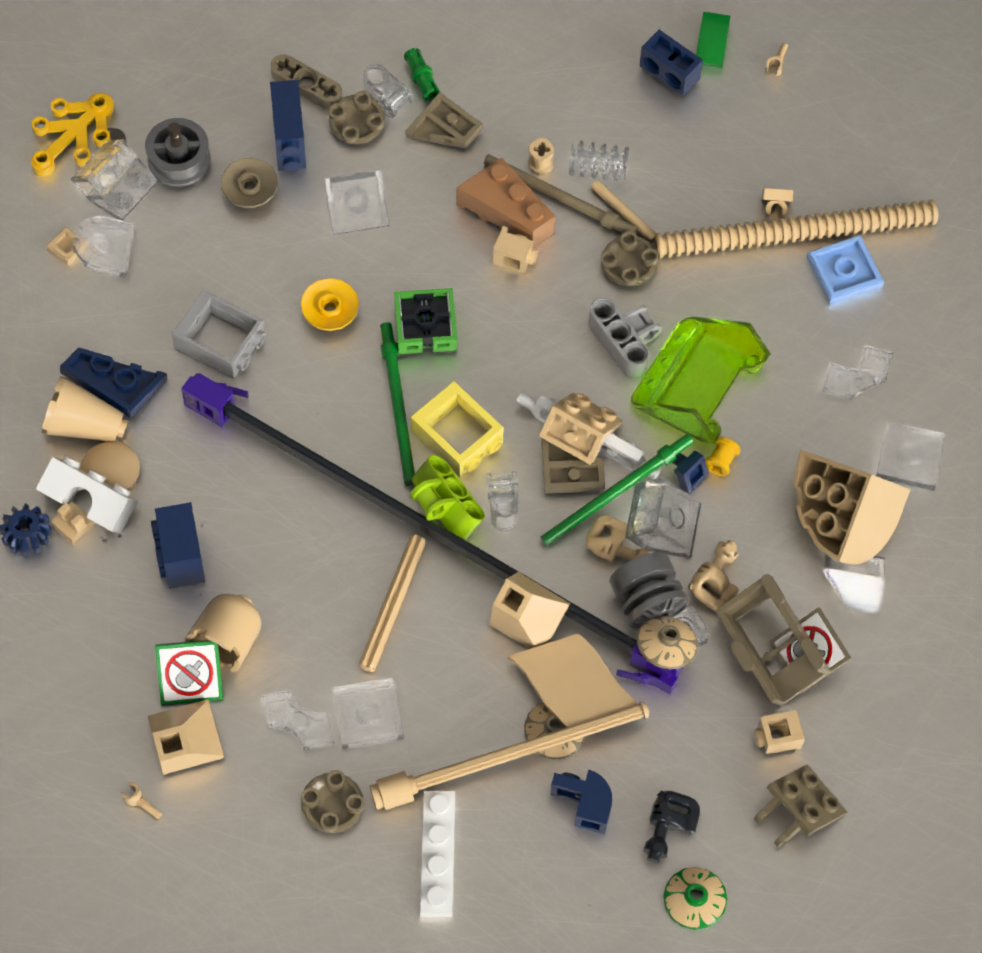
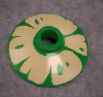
(695, 912)

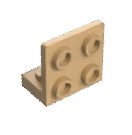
(579, 426)

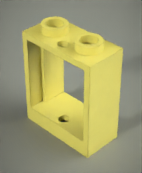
(437, 409)

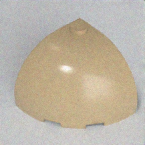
(846, 508)

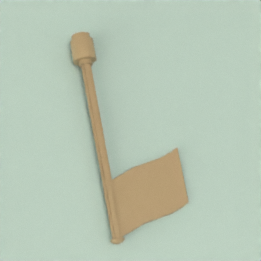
(570, 684)

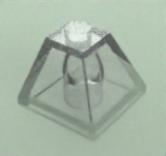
(857, 584)

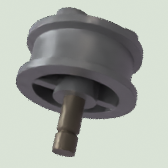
(177, 152)

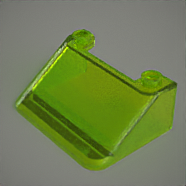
(696, 373)

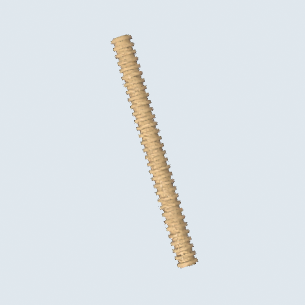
(796, 228)

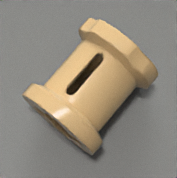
(541, 156)

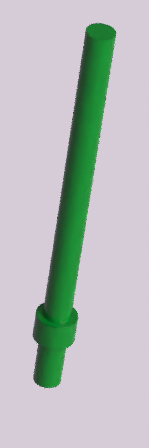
(390, 353)
(665, 455)

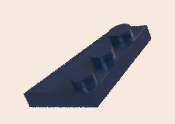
(113, 382)

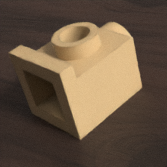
(514, 251)
(786, 725)

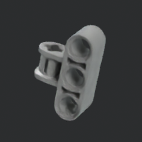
(635, 328)

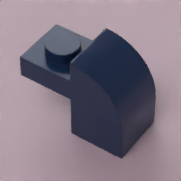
(592, 795)

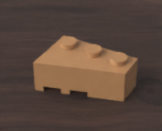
(506, 201)

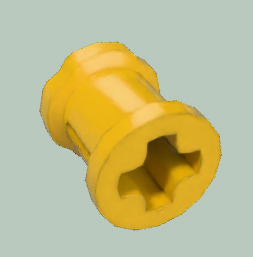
(722, 456)

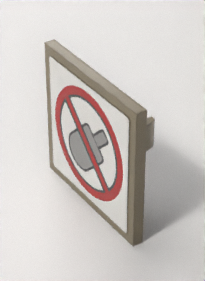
(822, 635)

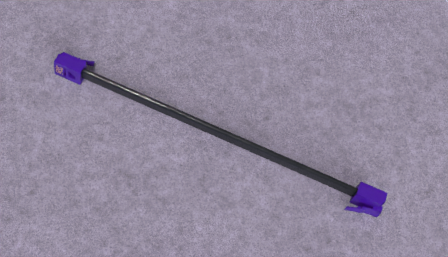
(217, 404)

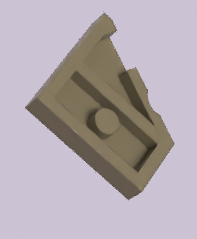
(568, 473)

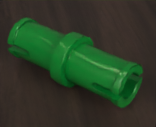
(421, 74)

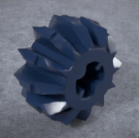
(37, 532)

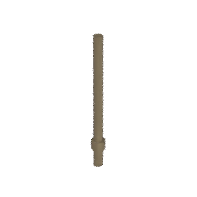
(608, 219)

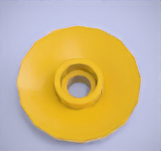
(327, 294)

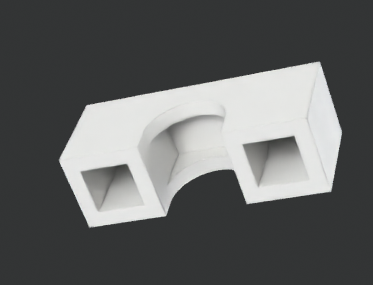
(110, 504)

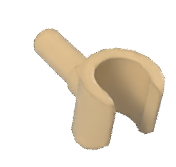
(777, 60)
(137, 799)

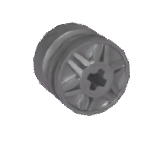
(648, 589)

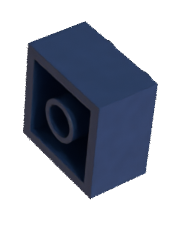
(177, 545)

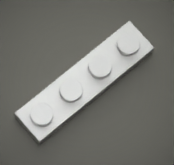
(437, 854)

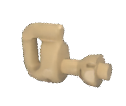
(611, 546)
(714, 578)

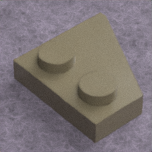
(445, 124)

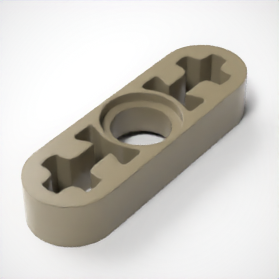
(300, 71)

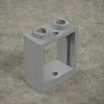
(197, 315)

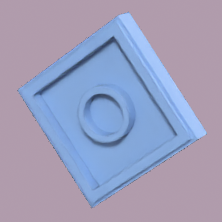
(845, 269)

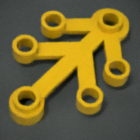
(72, 129)

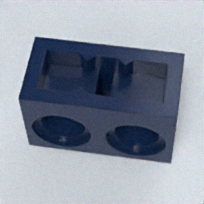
(671, 62)

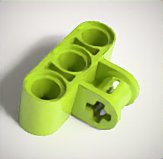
(446, 497)

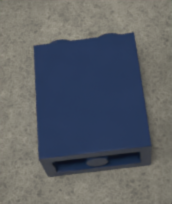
(288, 125)

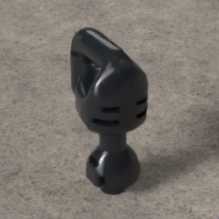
(667, 819)

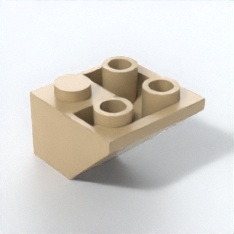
(527, 611)
(185, 737)

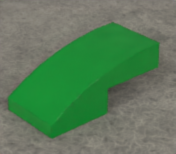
(713, 39)

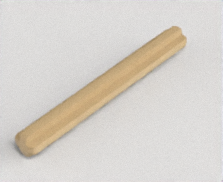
(392, 603)

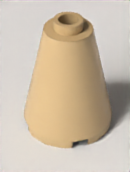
(81, 415)

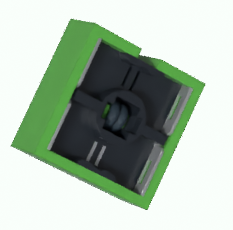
(425, 320)

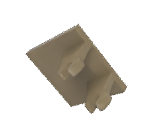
(805, 799)

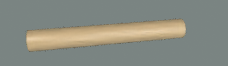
(623, 210)

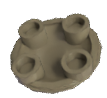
(356, 118)
(629, 260)
(332, 802)

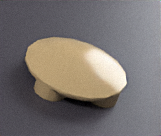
(114, 462)

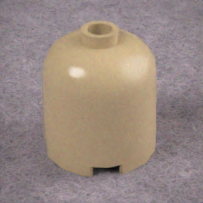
(231, 624)

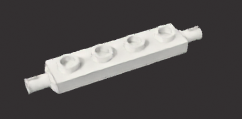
(621, 452)

